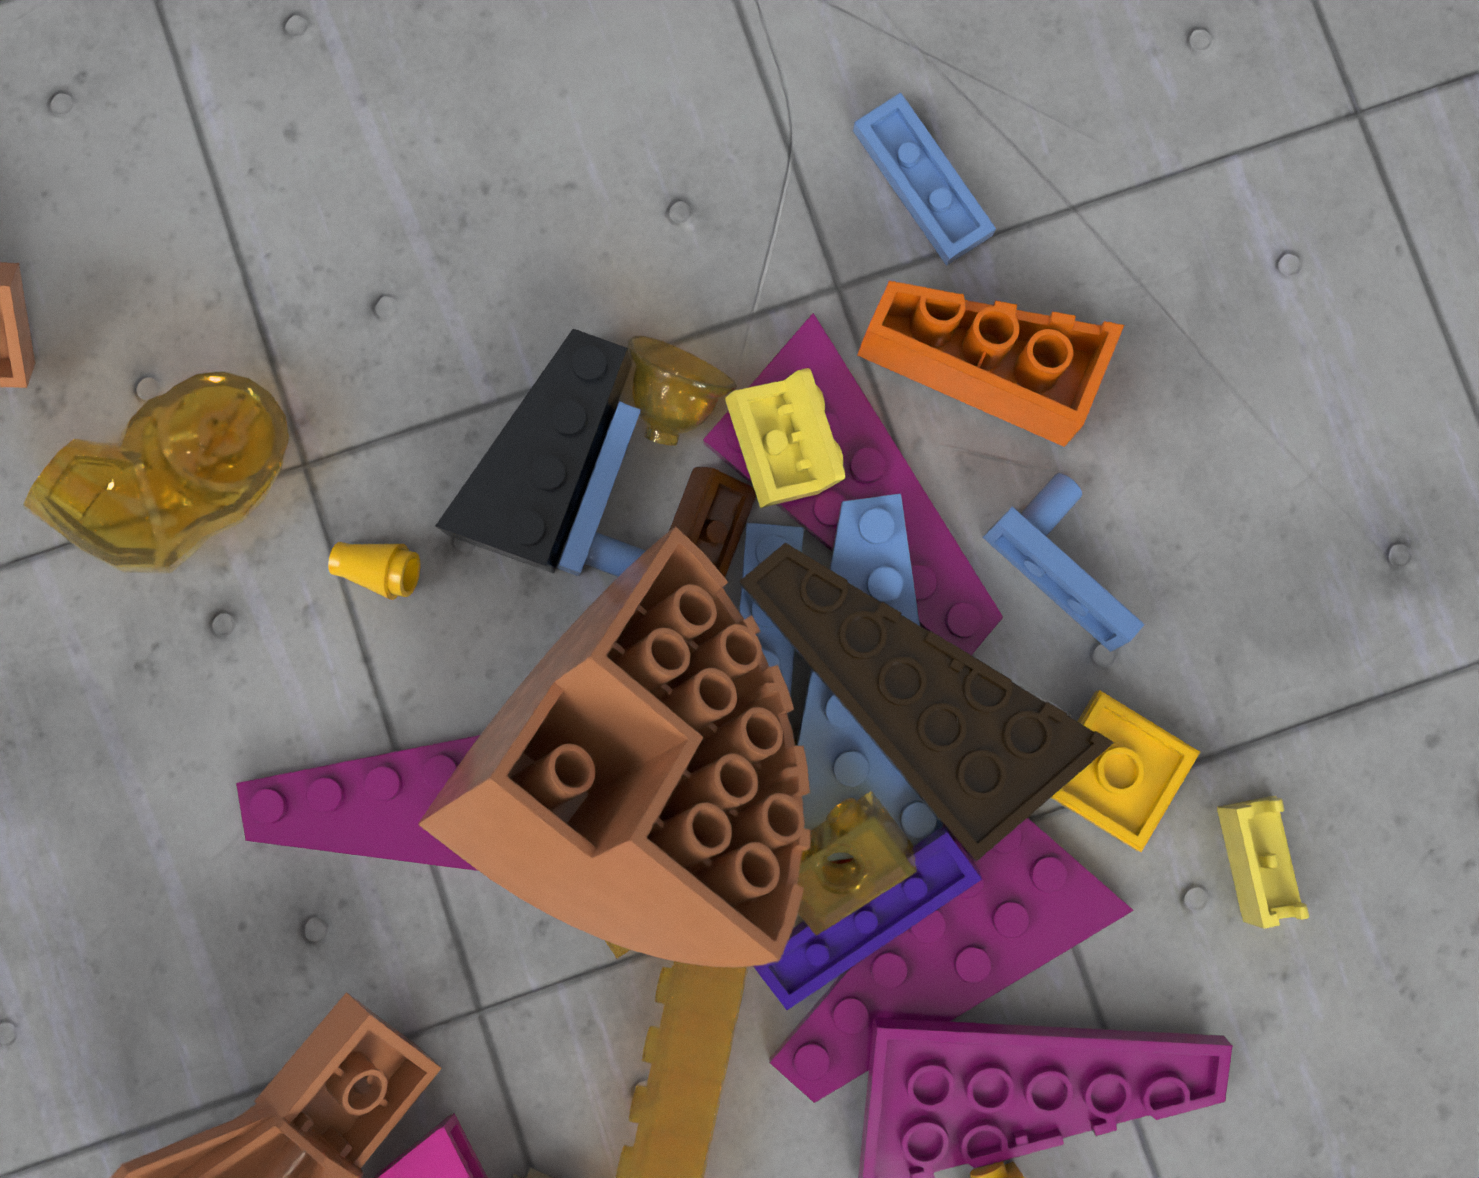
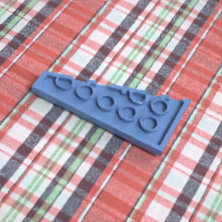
(840, 756)

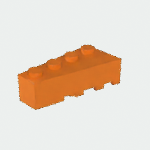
(994, 357)

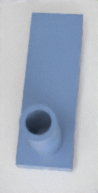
(583, 542)
(1025, 545)

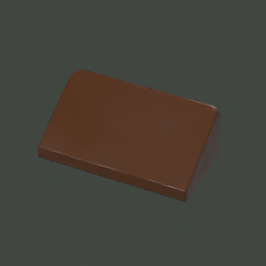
(714, 513)

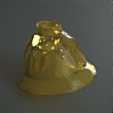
(673, 388)

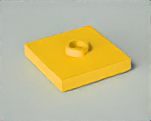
(1132, 779)

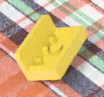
(786, 439)

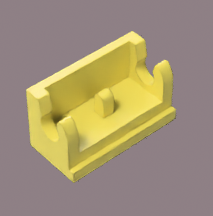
(1261, 862)

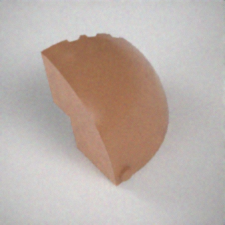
(645, 775)

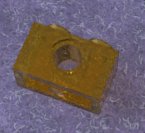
(880, 861)

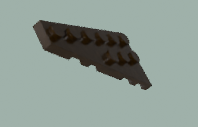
(945, 720)

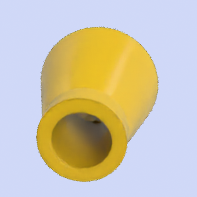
(381, 568)

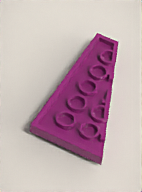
(946, 586)
(357, 805)
(1004, 927)
(1005, 1091)

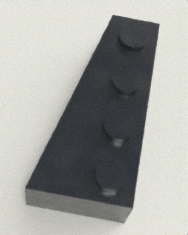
(541, 461)

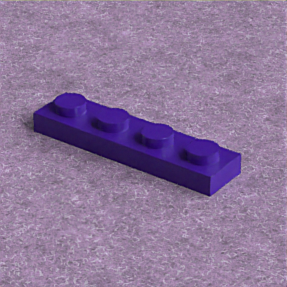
(814, 960)

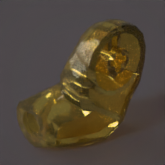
(171, 479)

